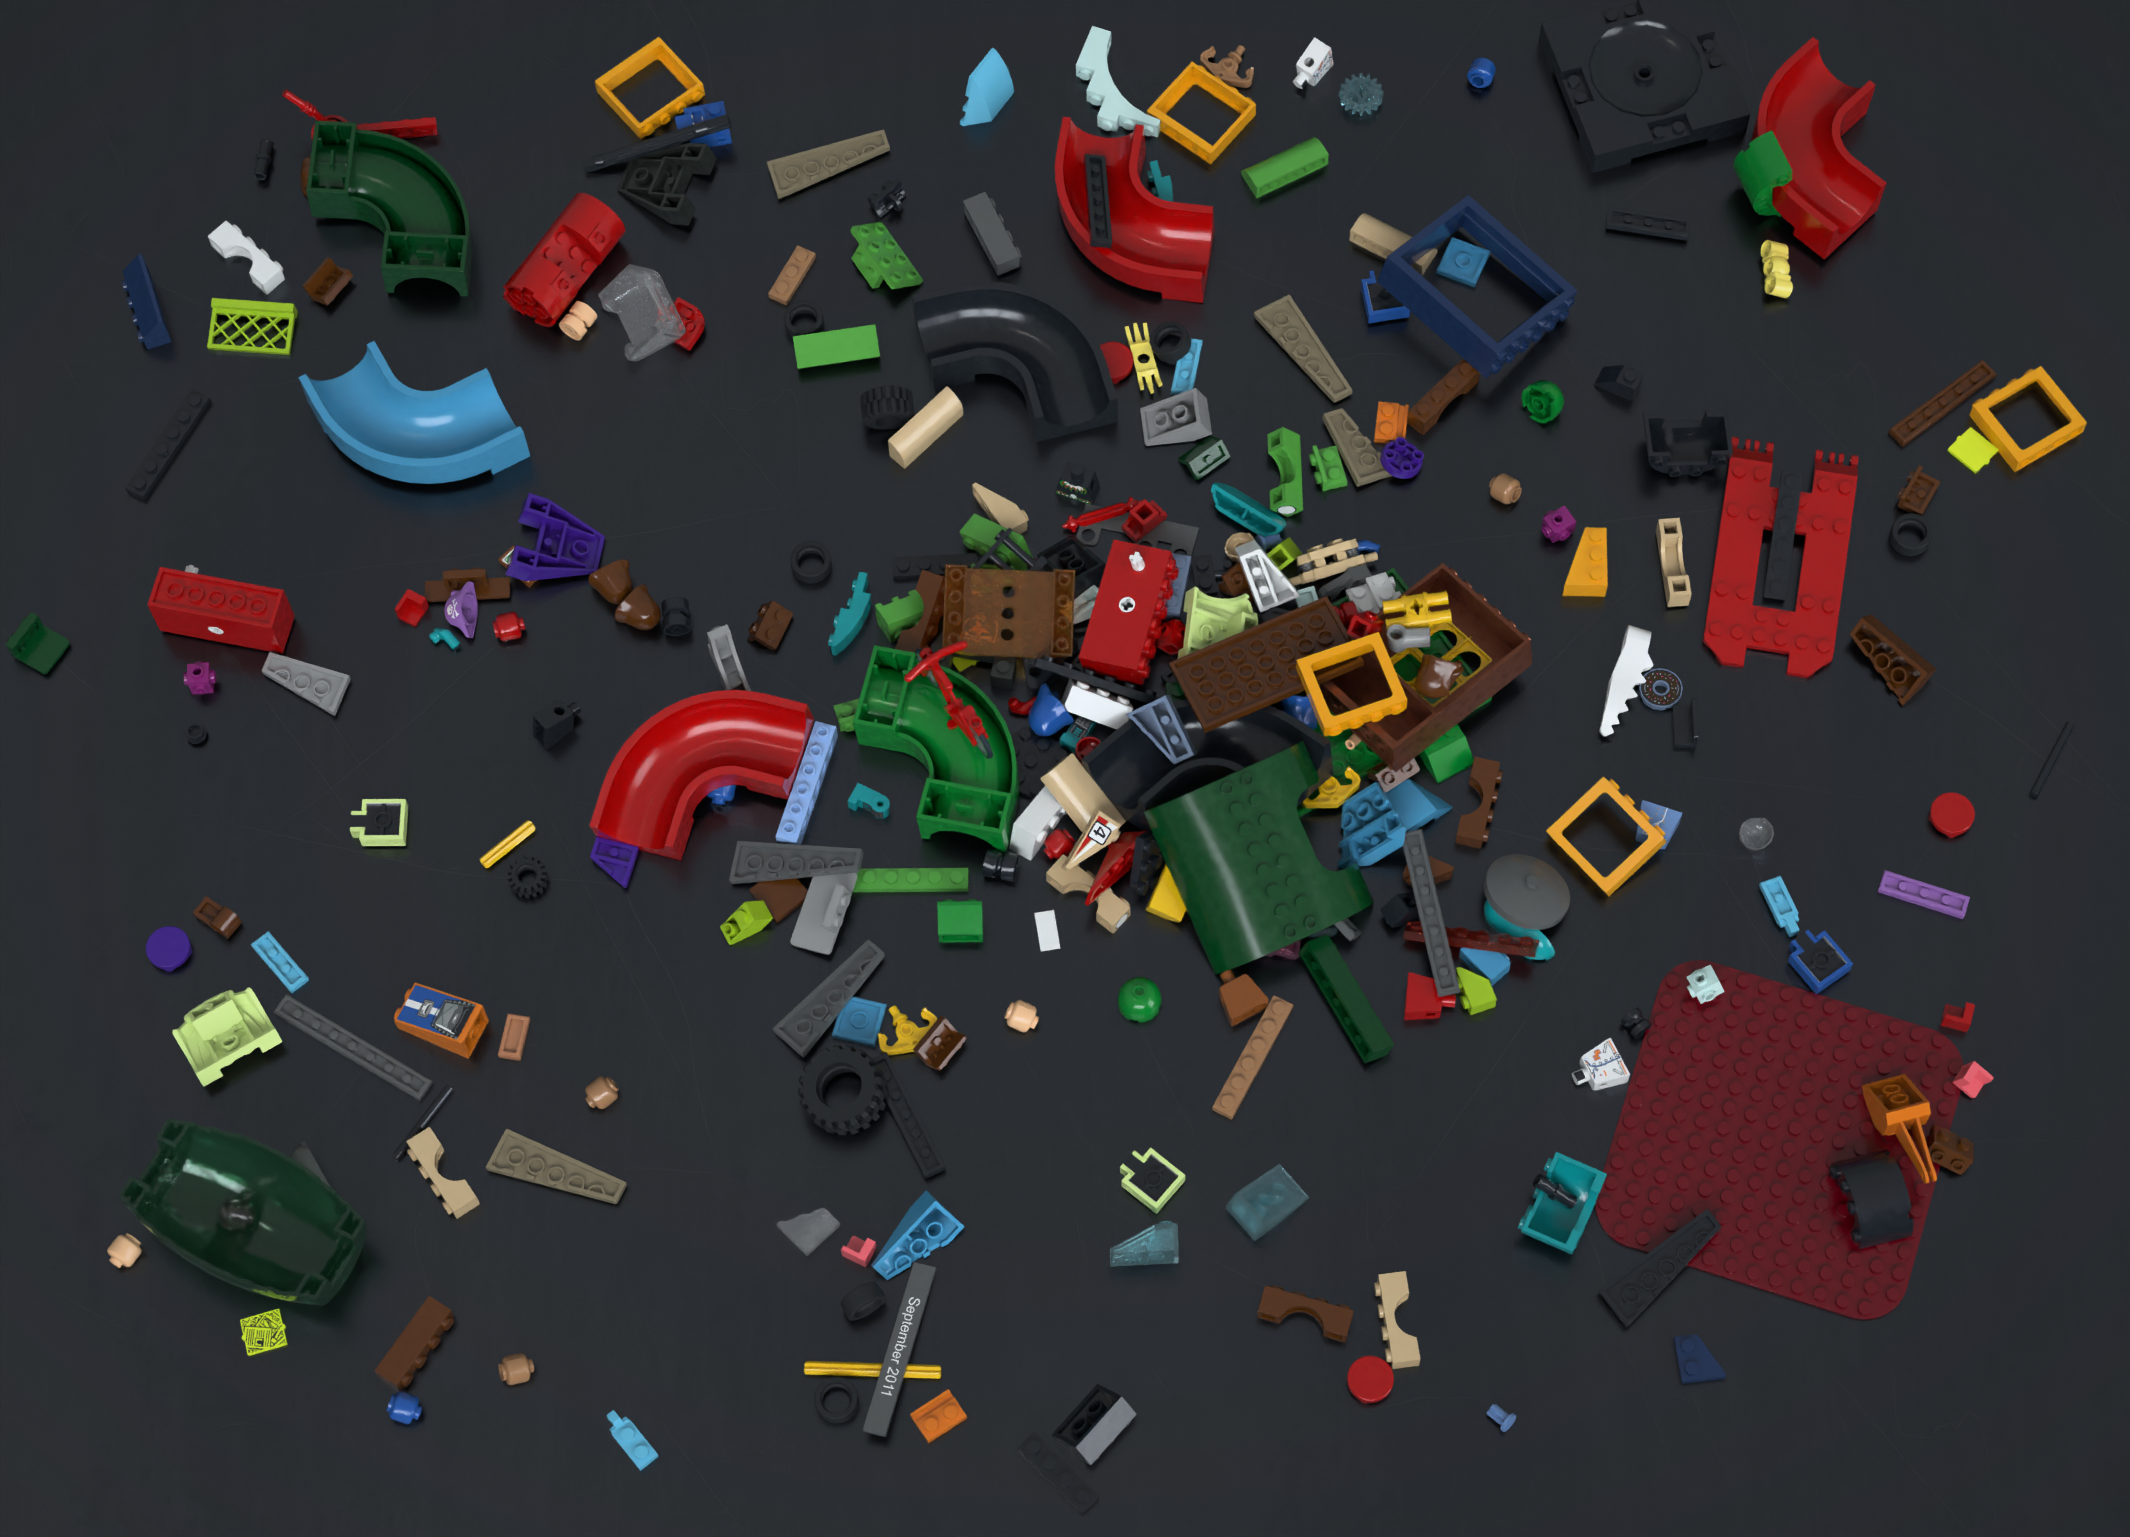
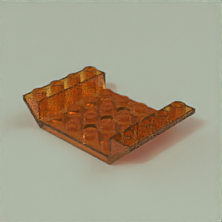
(1040, 607)

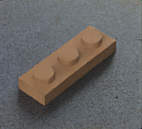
(792, 275)

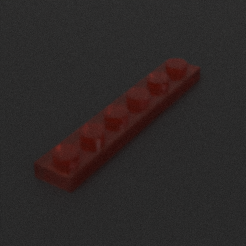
(1479, 940)

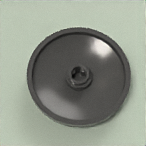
(1526, 891)

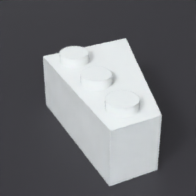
(1264, 578)
(1096, 704)

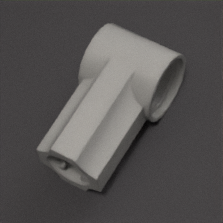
(1407, 637)

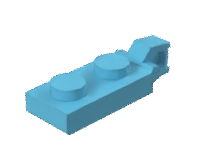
(1781, 904)
(631, 1440)

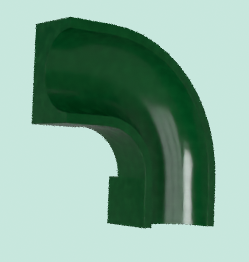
(400, 193)

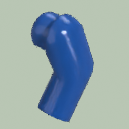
(1367, 546)

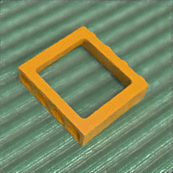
(653, 51)
(1197, 75)
(2001, 439)
(1355, 718)
(1634, 861)

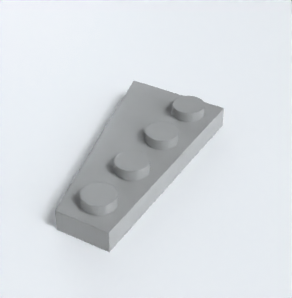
(309, 681)

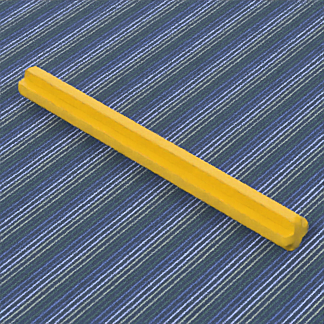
(867, 1369)

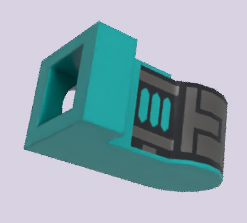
(1081, 728)
(869, 800)

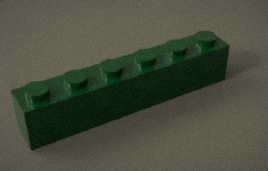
(1346, 998)

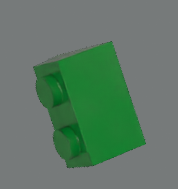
(1447, 755)

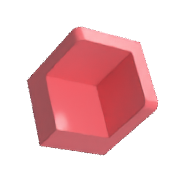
(1972, 1078)
(859, 1250)

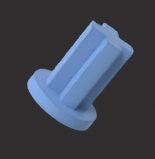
(1268, 541)
(1501, 1417)

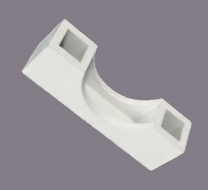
(230, 242)

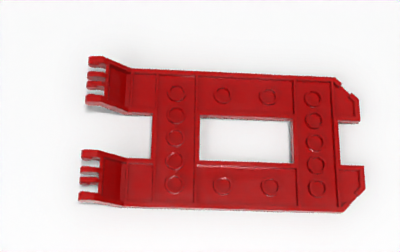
(1824, 521)

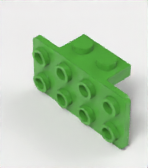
(882, 258)

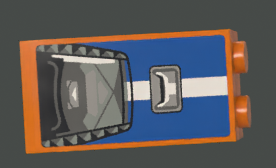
(442, 1019)

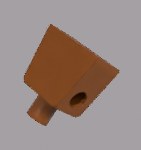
(1241, 997)

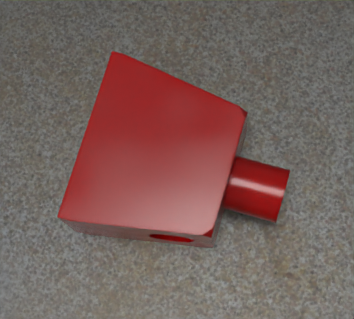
(1423, 1000)

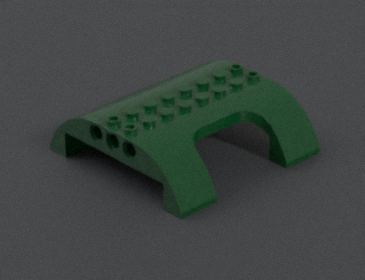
(1249, 861)

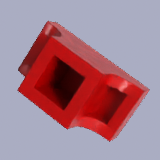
(1143, 519)

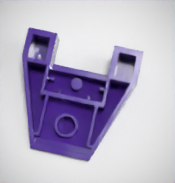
(561, 546)

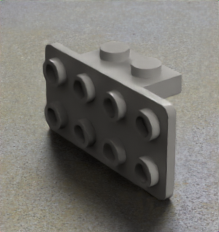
(823, 912)

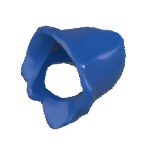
(1299, 708)
(1048, 713)

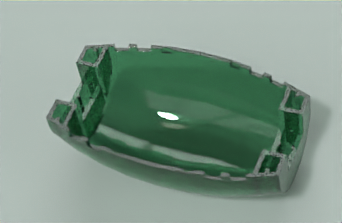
(300, 1231)

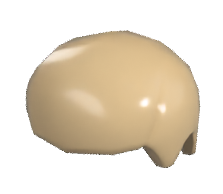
(1234, 541)

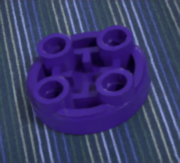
(1401, 458)
(168, 948)

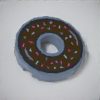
(1663, 678)

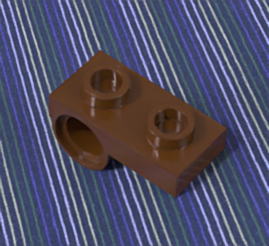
(217, 917)

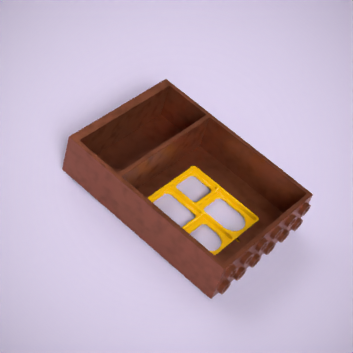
(1478, 629)

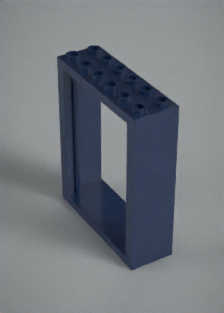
(1447, 319)

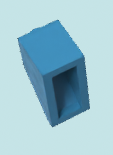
(1486, 963)

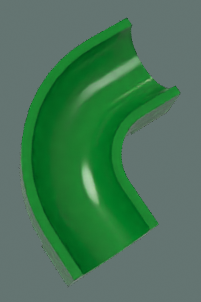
(963, 785)

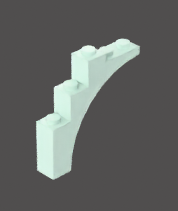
(1114, 109)

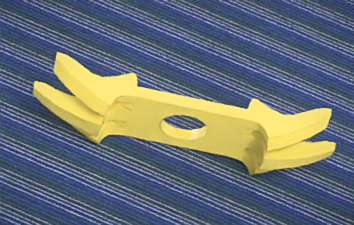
(1143, 347)

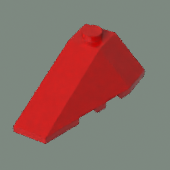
(1115, 864)

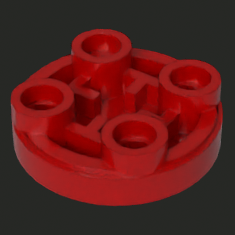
(1118, 359)
(1952, 814)
(1370, 1379)

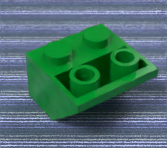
(960, 921)

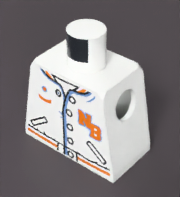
(1313, 64)
(1602, 1067)

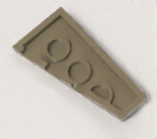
(1354, 448)

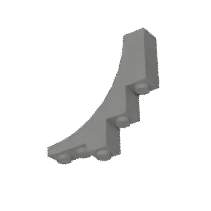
(726, 659)

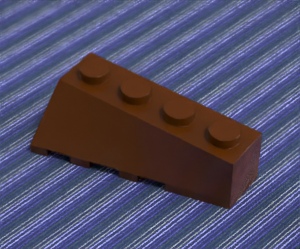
(1892, 657)

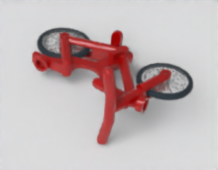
(961, 715)

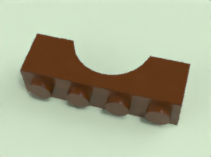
(1429, 408)
(931, 590)
(1472, 826)
(1278, 1304)

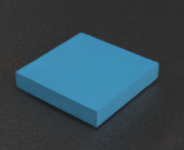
(1463, 262)
(860, 1021)

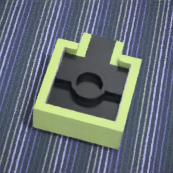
(380, 822)
(1151, 1178)

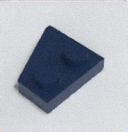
(1695, 1360)

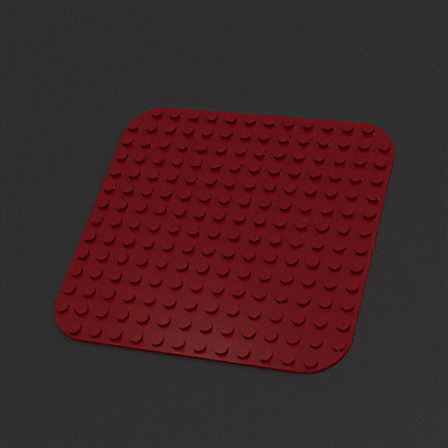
(1744, 1115)

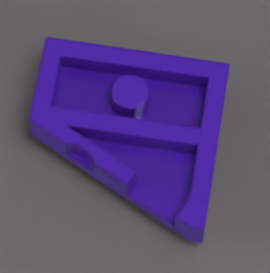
(615, 859)

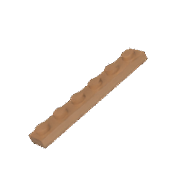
(1252, 1057)

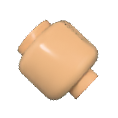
(1021, 1016)
(124, 1250)

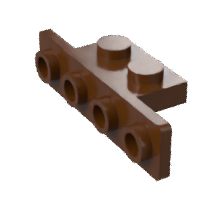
(456, 579)

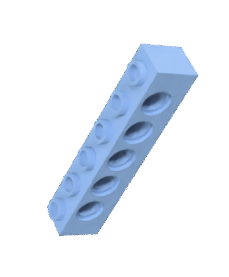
(807, 784)

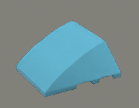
(987, 90)

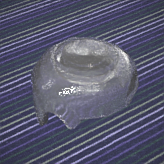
(1756, 833)

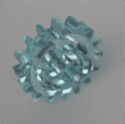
(1351, 95)

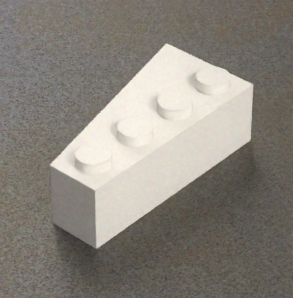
(1036, 824)

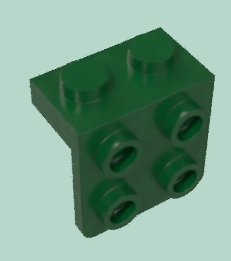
(36, 644)

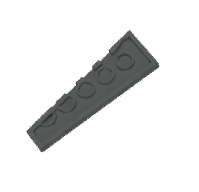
(789, 861)
(820, 1008)

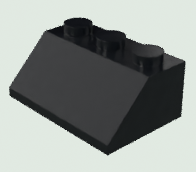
(1094, 1424)

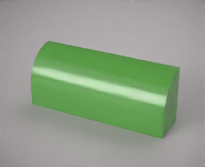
(1286, 167)
(836, 346)

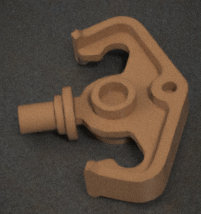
(1227, 67)

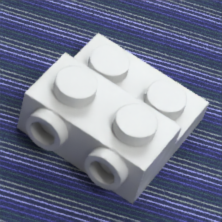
(1370, 595)

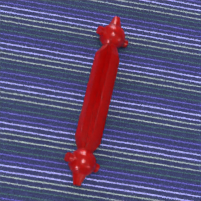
(1100, 514)

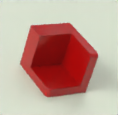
(411, 607)
(1958, 1017)

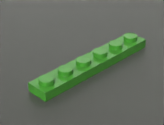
(912, 880)

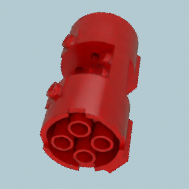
(564, 259)

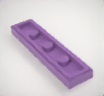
(1923, 894)

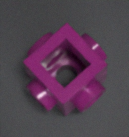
(1558, 524)
(200, 677)

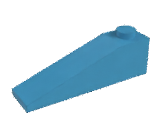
(918, 1233)

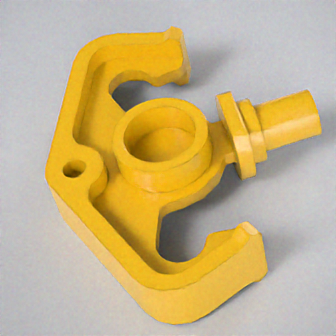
(1332, 793)
(906, 1031)

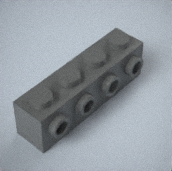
(991, 233)

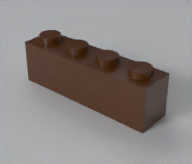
(414, 1343)

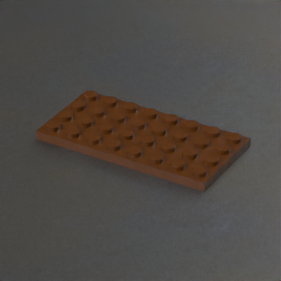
(1260, 664)

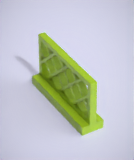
(252, 309)

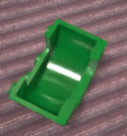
(1761, 170)

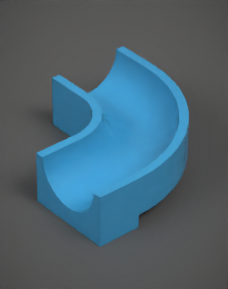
(412, 431)

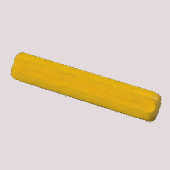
(507, 844)

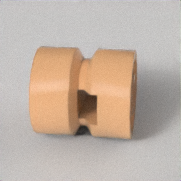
(577, 320)

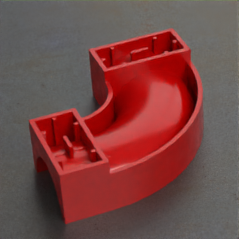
(1808, 115)
(1153, 240)
(691, 752)

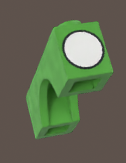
(1286, 451)

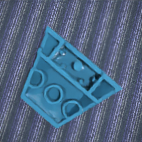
(1416, 804)
(1369, 828)

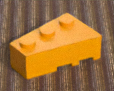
(1589, 567)

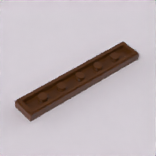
(1942, 403)

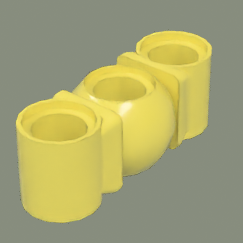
(1776, 269)

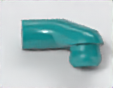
(446, 635)

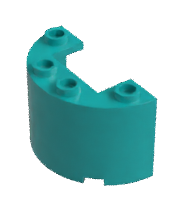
(1553, 1221)

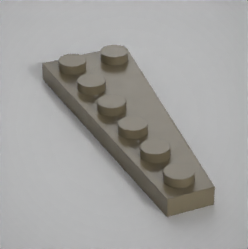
(811, 166)
(1297, 338)
(539, 1164)

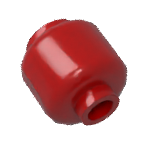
(508, 626)
(1058, 843)

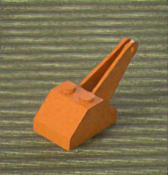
(1899, 1106)

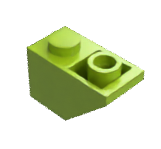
(1284, 553)
(746, 921)
(1475, 991)

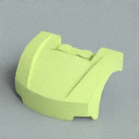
(1214, 619)
(223, 1032)

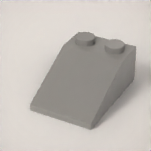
(1176, 419)

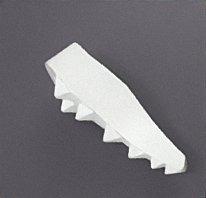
(1626, 674)

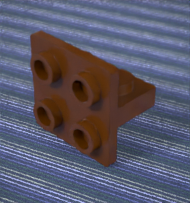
(1235, 582)

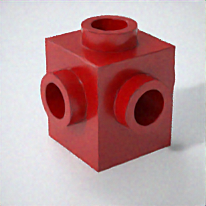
(1364, 624)
(1171, 636)

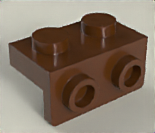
(327, 281)
(1918, 492)
(770, 624)
(939, 1044)
(1950, 1150)

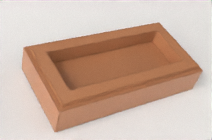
(514, 1037)

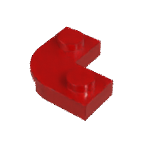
(693, 322)

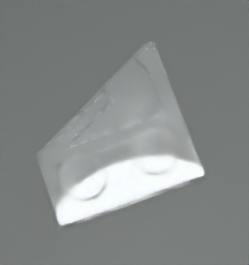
(810, 1229)

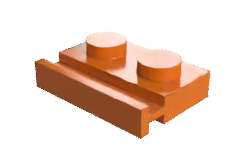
(1390, 422)
(938, 1416)

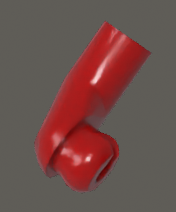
(1019, 707)

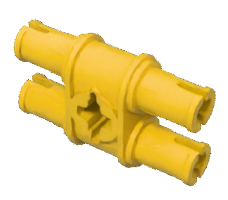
(1422, 603)

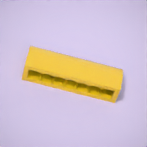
(1166, 899)

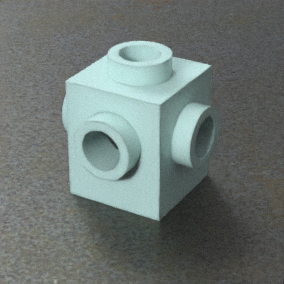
(1704, 984)

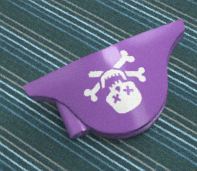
(462, 609)

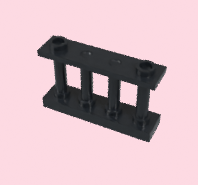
(1003, 538)

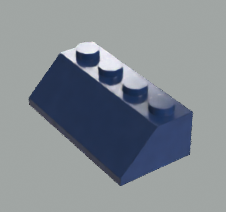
(145, 304)

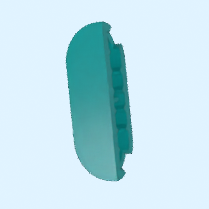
(1246, 510)
(1501, 926)

